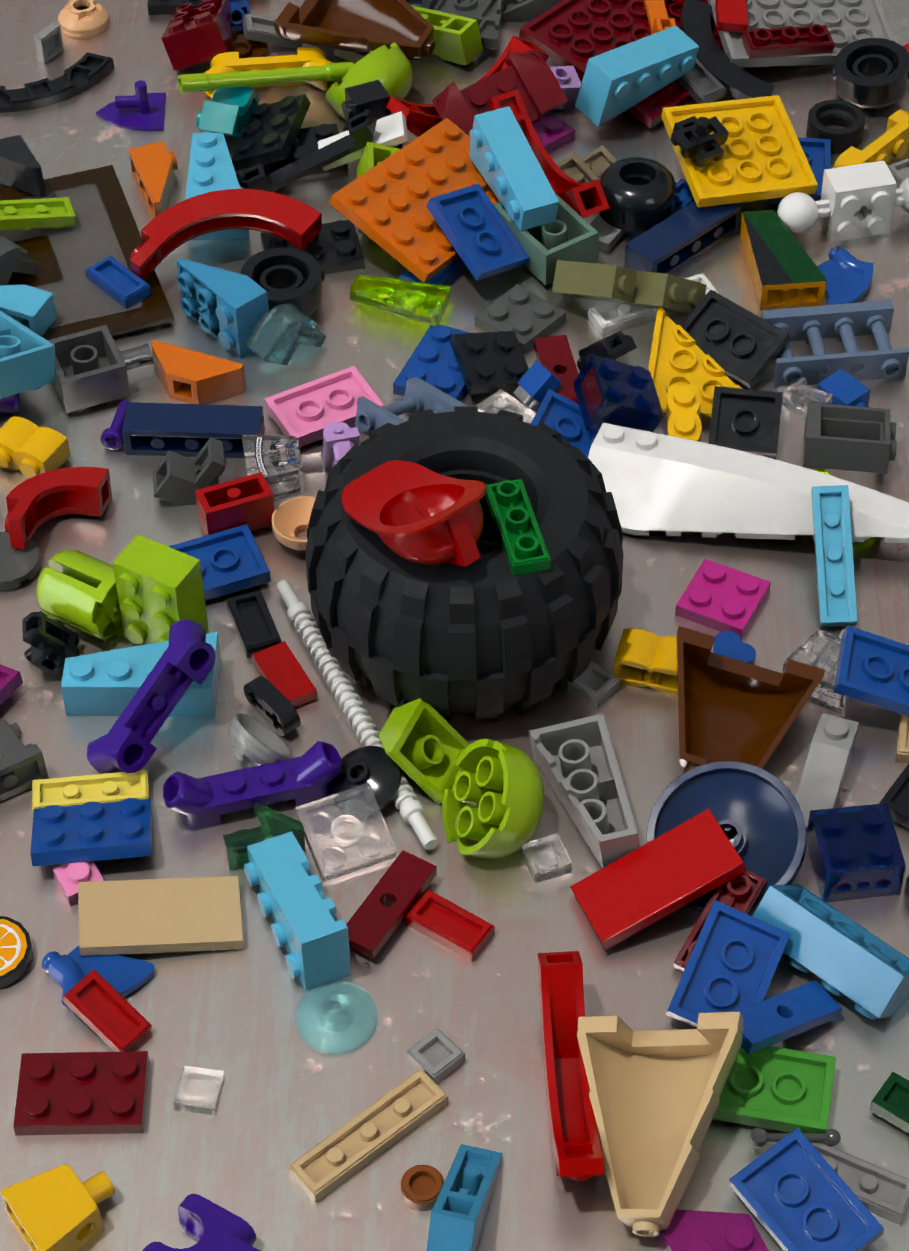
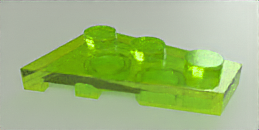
(405, 298)

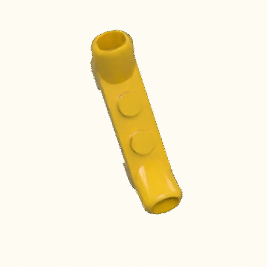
(306, 57)
(885, 148)

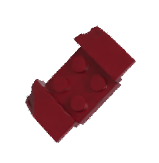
(524, 72)

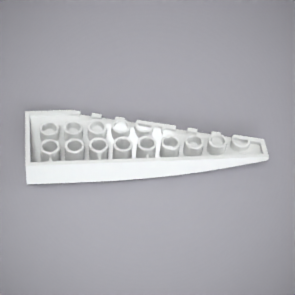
(717, 490)

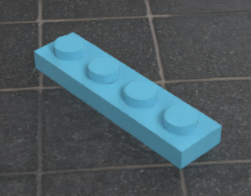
(834, 556)

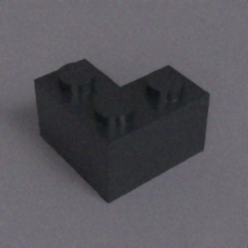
(366, 96)

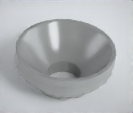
(255, 742)

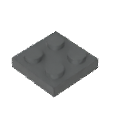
(522, 313)

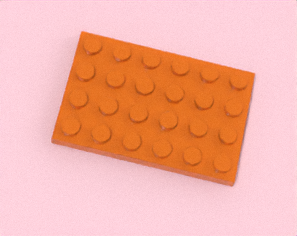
(393, 198)

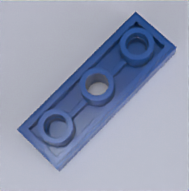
(787, 1016)

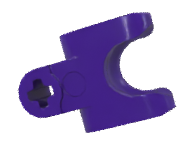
(212, 1228)

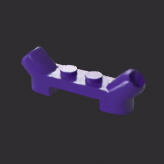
(128, 741)
(298, 778)

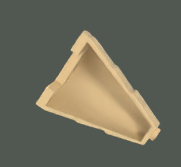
(654, 1106)

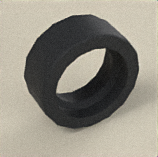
(841, 113)

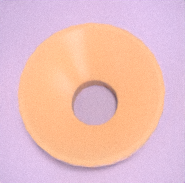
(83, 19)
(291, 518)

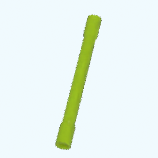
(203, 82)

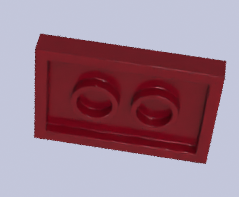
(81, 1093)

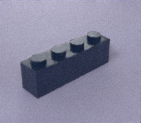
(682, 238)
(186, 428)

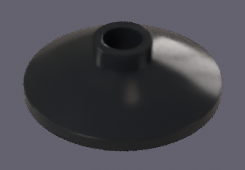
(377, 770)

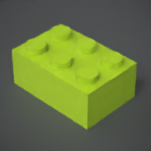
(157, 590)

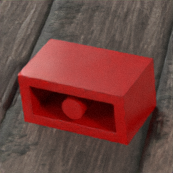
(235, 504)

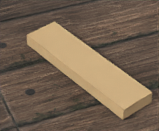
(367, 1135)

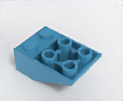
(222, 303)

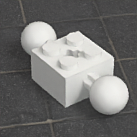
(852, 205)

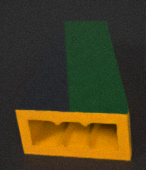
(778, 264)

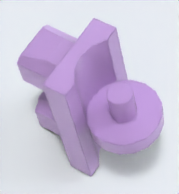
(337, 441)

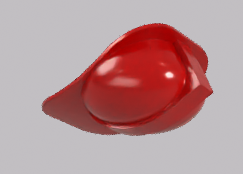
(419, 512)

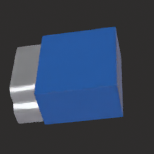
(535, 385)

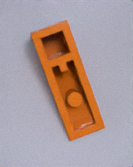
(154, 174)

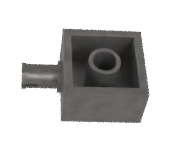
(93, 368)

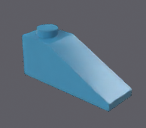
(464, 1200)

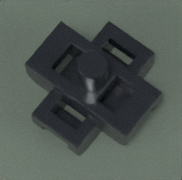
(700, 130)
(608, 347)
(48, 639)

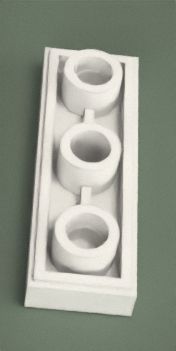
(388, 131)

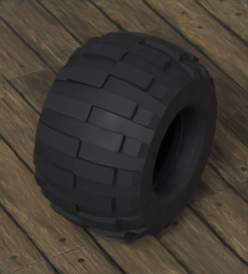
(471, 632)

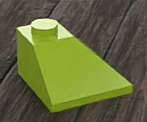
(423, 746)

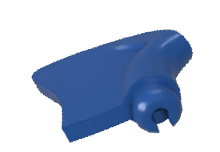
(845, 277)
(120, 972)

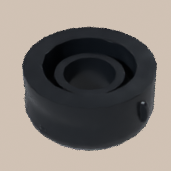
(872, 73)
(637, 194)
(288, 278)

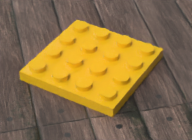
(758, 158)

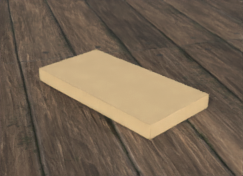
(159, 915)

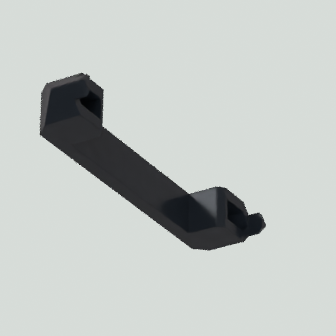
(361, 131)

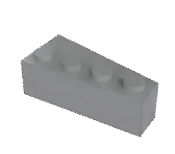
(588, 782)

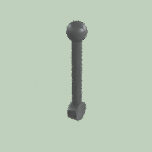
(760, 1137)

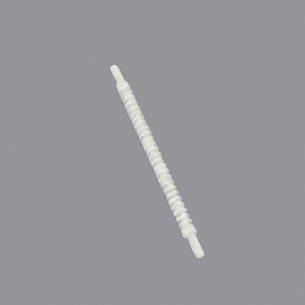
(353, 709)

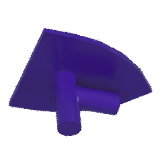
(136, 112)

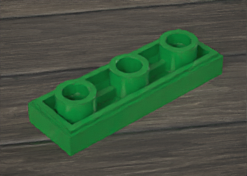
(517, 527)

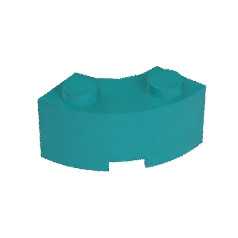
(228, 111)

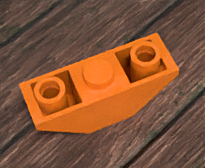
(196, 375)

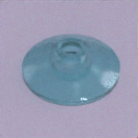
(339, 1030)

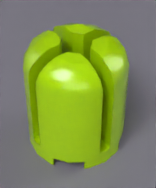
(81, 594)

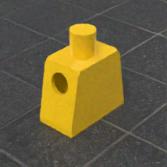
(57, 1209)

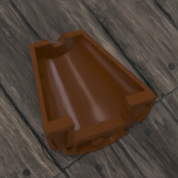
(733, 706)

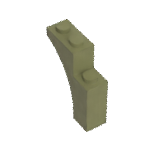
(627, 286)

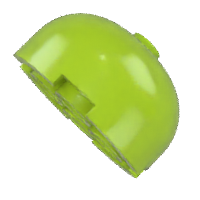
(382, 64)
(508, 800)

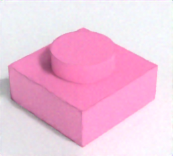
(70, 874)

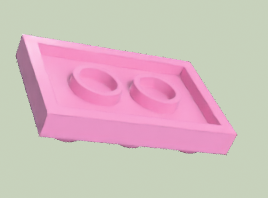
(313, 405)

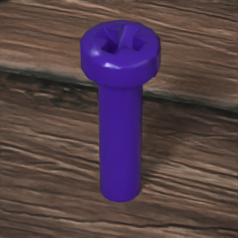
(112, 437)

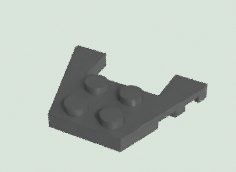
(485, 11)

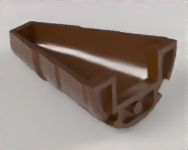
(358, 26)

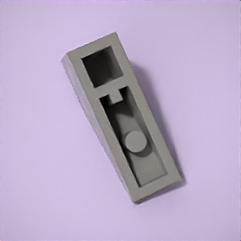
(826, 764)

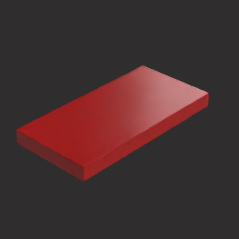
(658, 878)

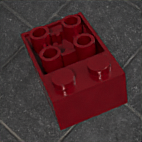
(198, 33)

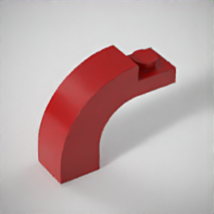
(52, 495)

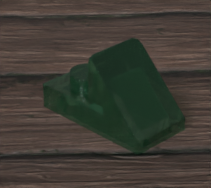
(268, 825)

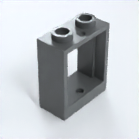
(849, 438)

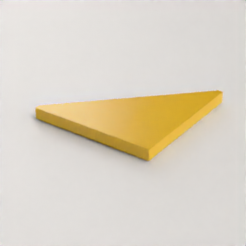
(680, 361)

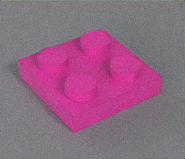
(722, 598)

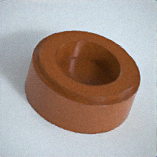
(421, 1187)

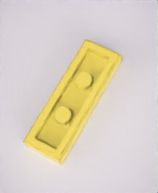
(90, 788)

